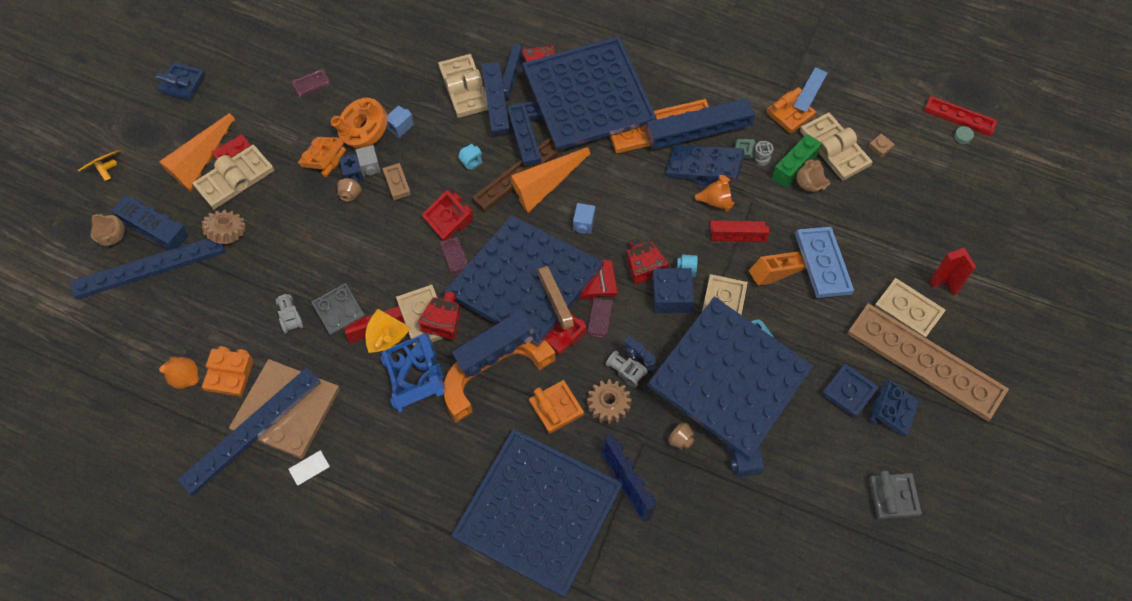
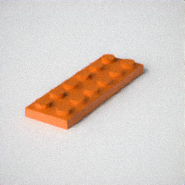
(637, 137)

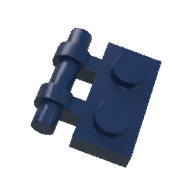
(638, 353)

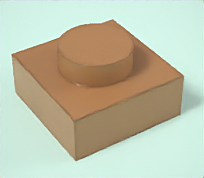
(881, 145)

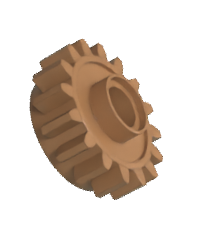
(223, 227)
(612, 392)

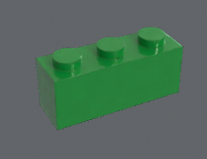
(787, 168)

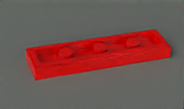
(960, 116)

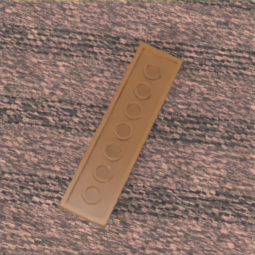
(928, 362)

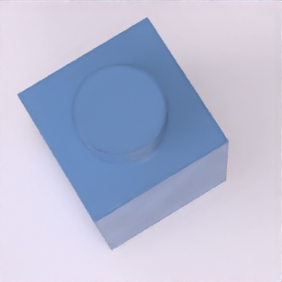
(399, 121)
(584, 218)

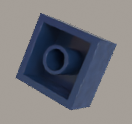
(672, 290)

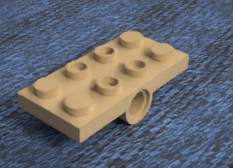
(464, 85)
(837, 146)
(232, 176)

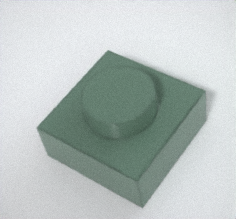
(748, 145)

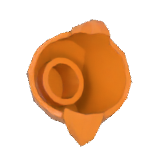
(717, 194)
(180, 372)

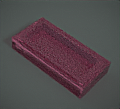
(310, 82)
(454, 255)
(600, 317)

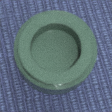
(964, 135)

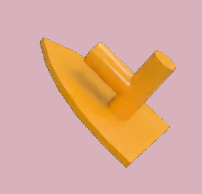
(102, 168)
(384, 331)

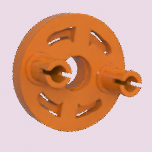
(354, 115)

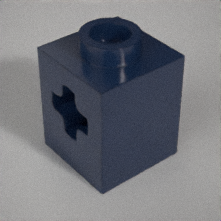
(351, 166)

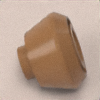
(348, 189)
(681, 436)

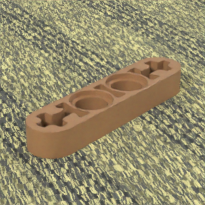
(555, 298)

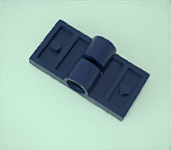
(705, 163)

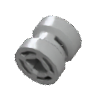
(763, 153)

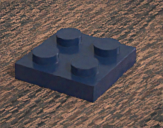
(850, 390)

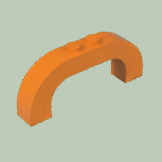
(456, 379)

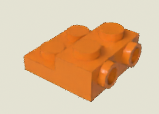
(227, 371)

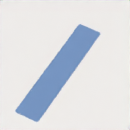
(810, 89)

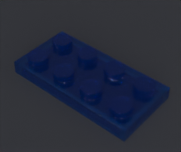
(632, 483)

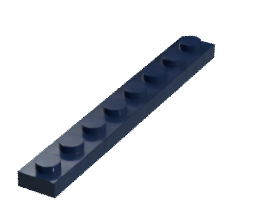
(145, 268)
(248, 431)

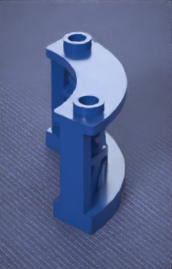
(411, 392)

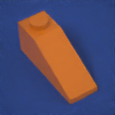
(776, 267)

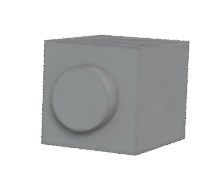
(368, 160)

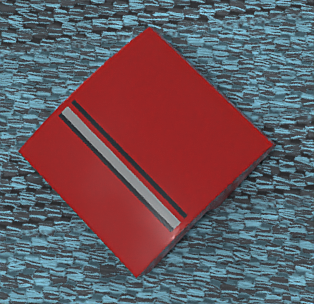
(602, 284)

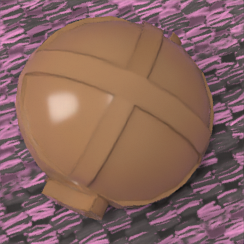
(811, 176)
(107, 229)

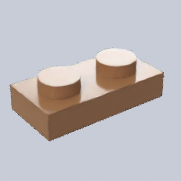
(396, 181)

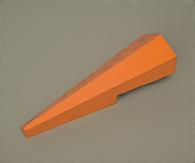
(189, 159)
(538, 181)

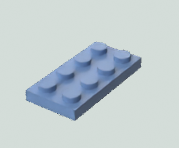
(824, 262)

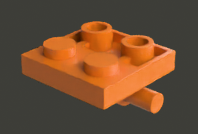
(787, 115)
(323, 154)
(556, 406)

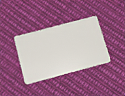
(309, 467)

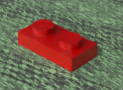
(232, 147)

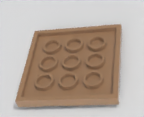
(297, 427)

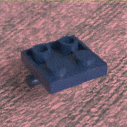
(180, 80)
(894, 408)

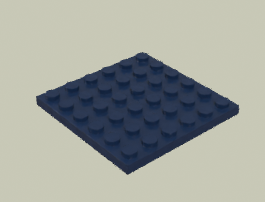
(588, 93)
(507, 278)
(730, 377)
(538, 512)

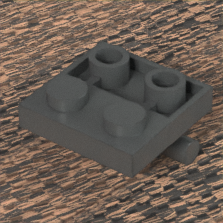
(338, 309)
(895, 495)

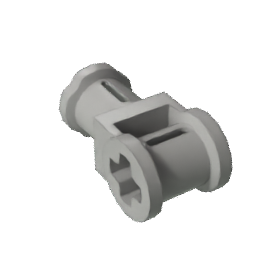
(288, 315)
(628, 369)

